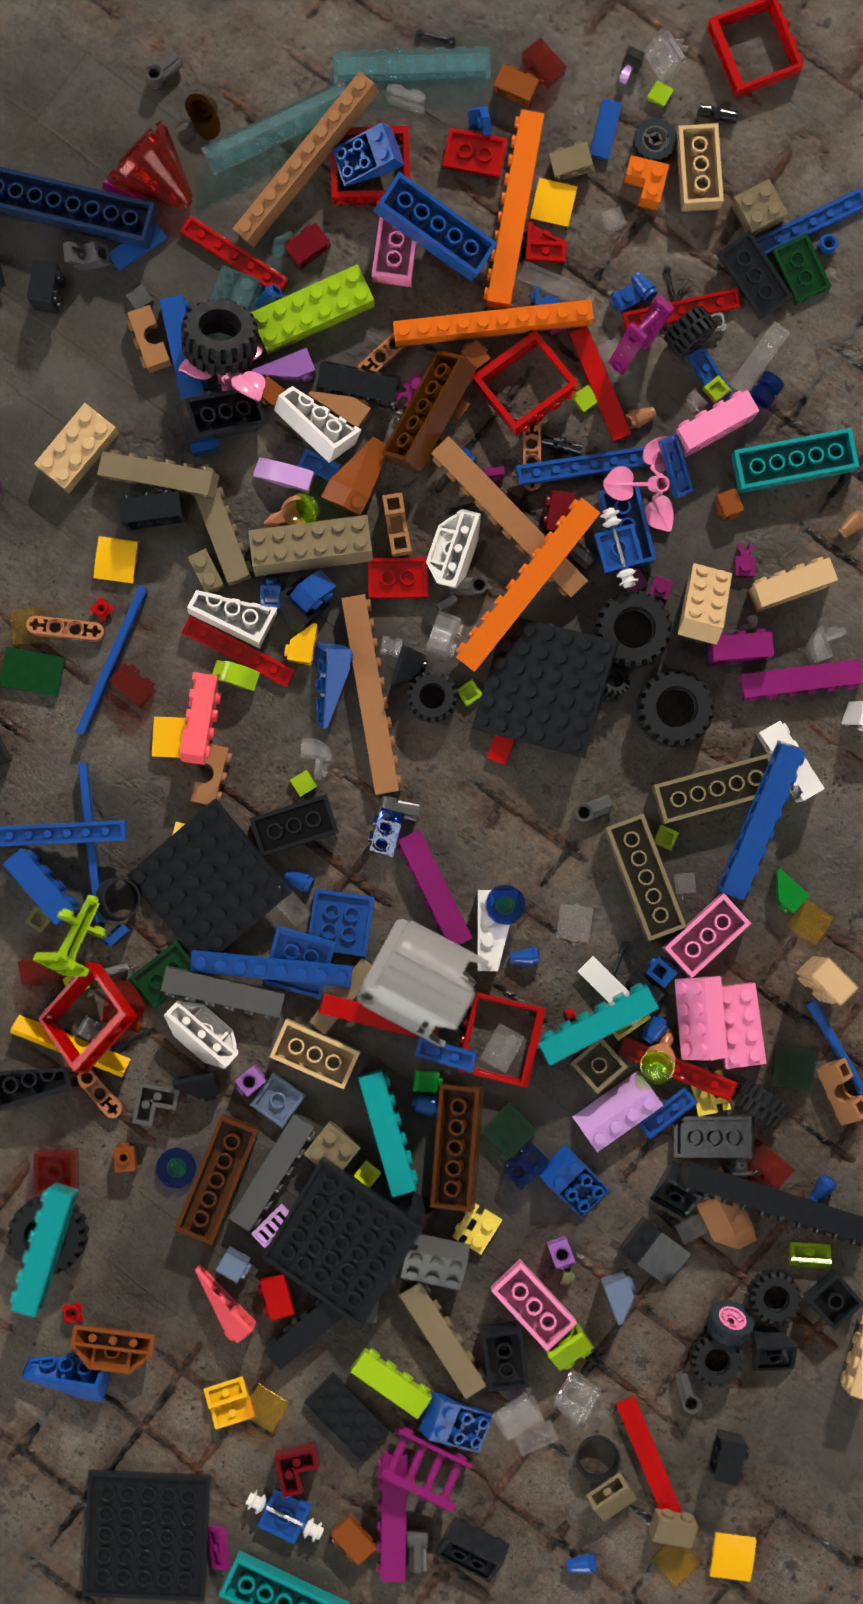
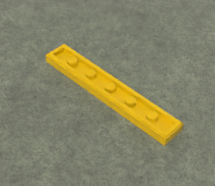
(35, 1032)

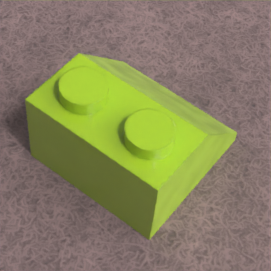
(570, 1348)

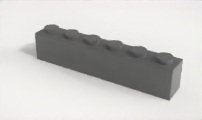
(222, 991)
(272, 1171)

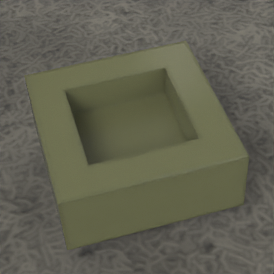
(38, 919)

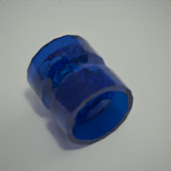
(767, 387)

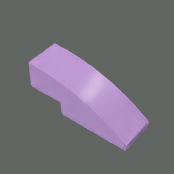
(284, 474)

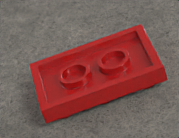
(474, 153)
(397, 578)

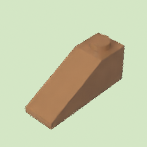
(349, 408)

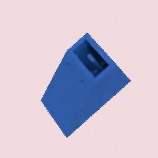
(368, 155)
(573, 1181)
(455, 1423)

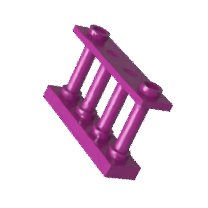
(641, 336)
(407, 1482)

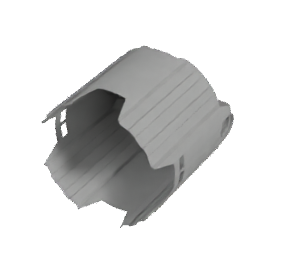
(420, 981)

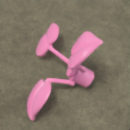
(249, 383)
(619, 486)

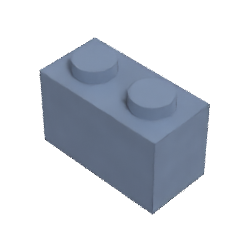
(234, 1264)

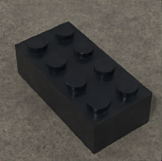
(219, 415)
(294, 825)

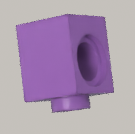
(259, 1078)
(557, 1244)

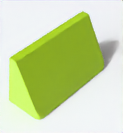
(810, 1255)

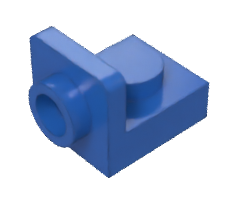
(480, 119)
(546, 299)
(624, 299)
(269, 592)
(118, 934)

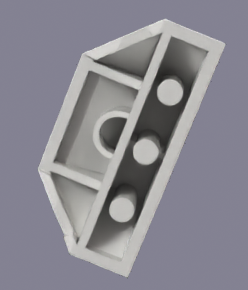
(454, 548)
(202, 1033)

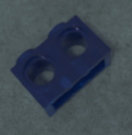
(388, 832)
(531, 1169)

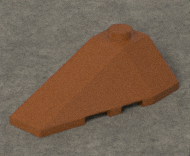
(356, 479)

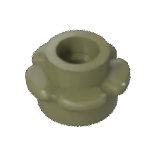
(566, 1277)

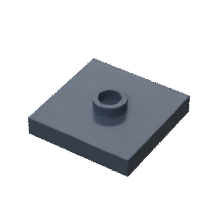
(278, 1099)

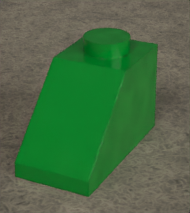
(788, 892)
(427, 1080)

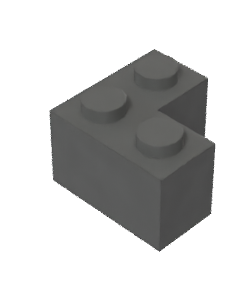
(152, 1096)

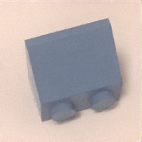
(619, 1293)

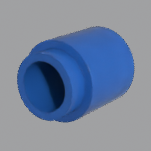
(654, 1029)
(425, 1104)

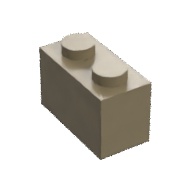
(571, 161)
(206, 571)
(611, 1497)
(673, 1528)

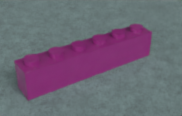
(801, 679)
(434, 888)
(393, 1524)

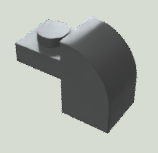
(87, 256)

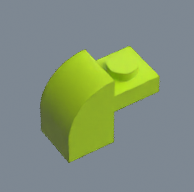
(236, 674)

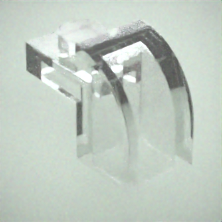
(818, 644)
(316, 750)

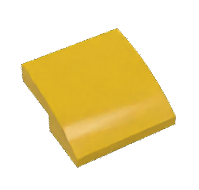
(553, 202)
(116, 559)
(167, 736)
(227, 1402)
(732, 1557)

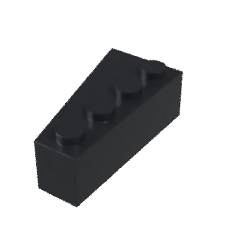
(30, 1085)

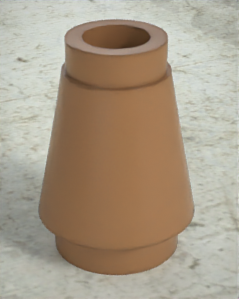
(639, 417)
(852, 524)

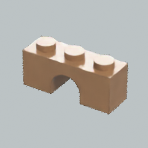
(142, 323)
(397, 525)
(206, 792)
(833, 1076)

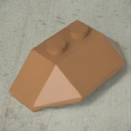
(727, 1223)

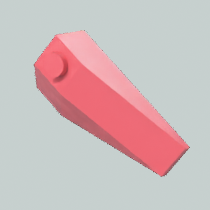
(231, 1314)

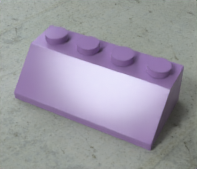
(617, 1111)

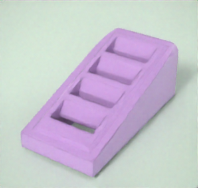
(258, 1236)

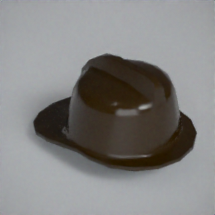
(203, 114)

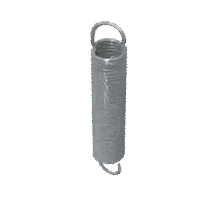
(118, 969)

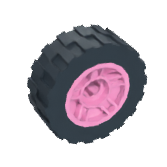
(729, 1323)

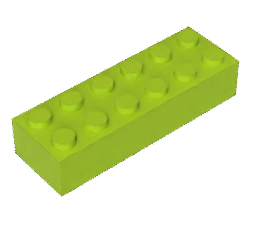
(313, 309)

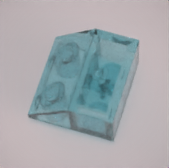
(236, 287)

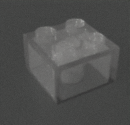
(443, 636)

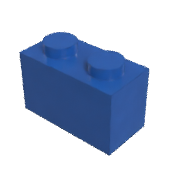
(313, 591)

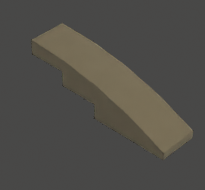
(359, 973)

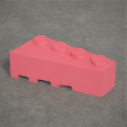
(200, 719)

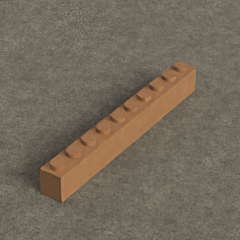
(306, 159)
(502, 511)
(370, 695)

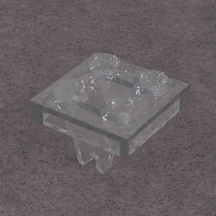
(665, 54)
(577, 1397)

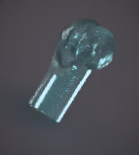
(279, 242)

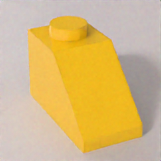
(302, 646)

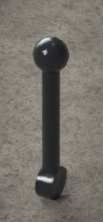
(451, 41)
(667, 270)
(450, 510)
(624, 945)
(117, 1048)

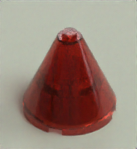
(154, 170)

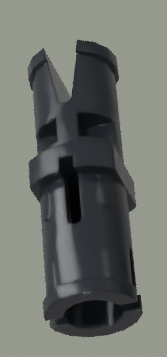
(717, 113)
(562, 444)

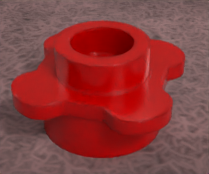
(102, 615)
(68, 1317)

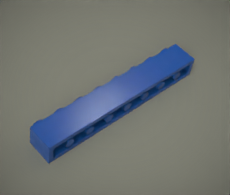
(173, 312)
(761, 819)

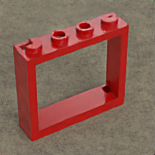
(725, 56)
(362, 198)
(508, 358)
(106, 1038)
(532, 1045)

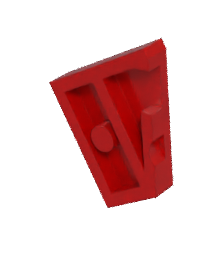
(543, 246)

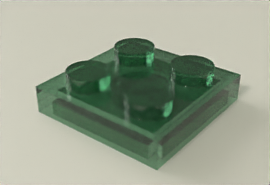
(793, 1067)
(509, 1130)

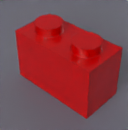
(277, 1296)

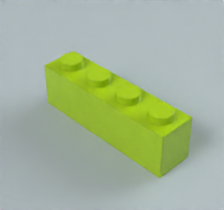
(391, 1382)

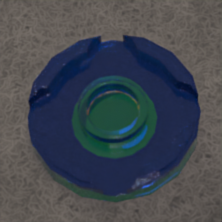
(505, 904)
(176, 1167)

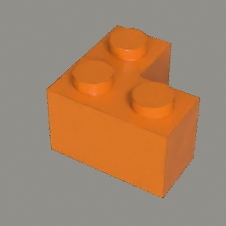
(650, 176)

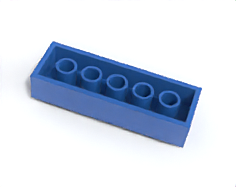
(435, 226)

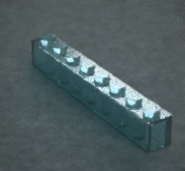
(413, 65)
(270, 130)

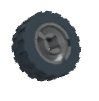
(658, 130)

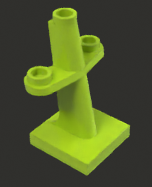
(64, 960)

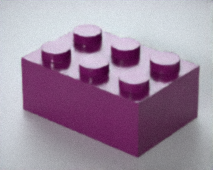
(741, 648)

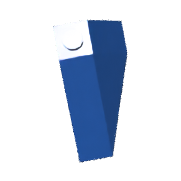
(333, 667)
(68, 1376)

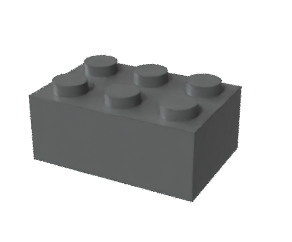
(436, 1262)

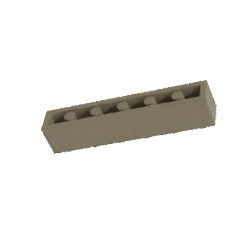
(158, 474)
(224, 538)
(443, 1339)

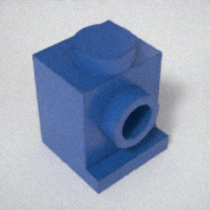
(662, 978)

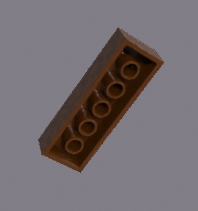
(429, 410)
(457, 1147)
(217, 1179)

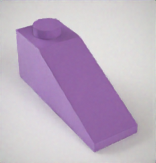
(290, 368)

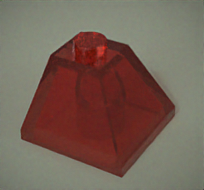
(133, 998)

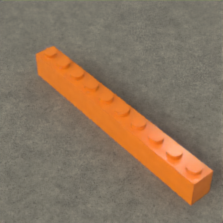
(515, 208)
(493, 323)
(528, 584)

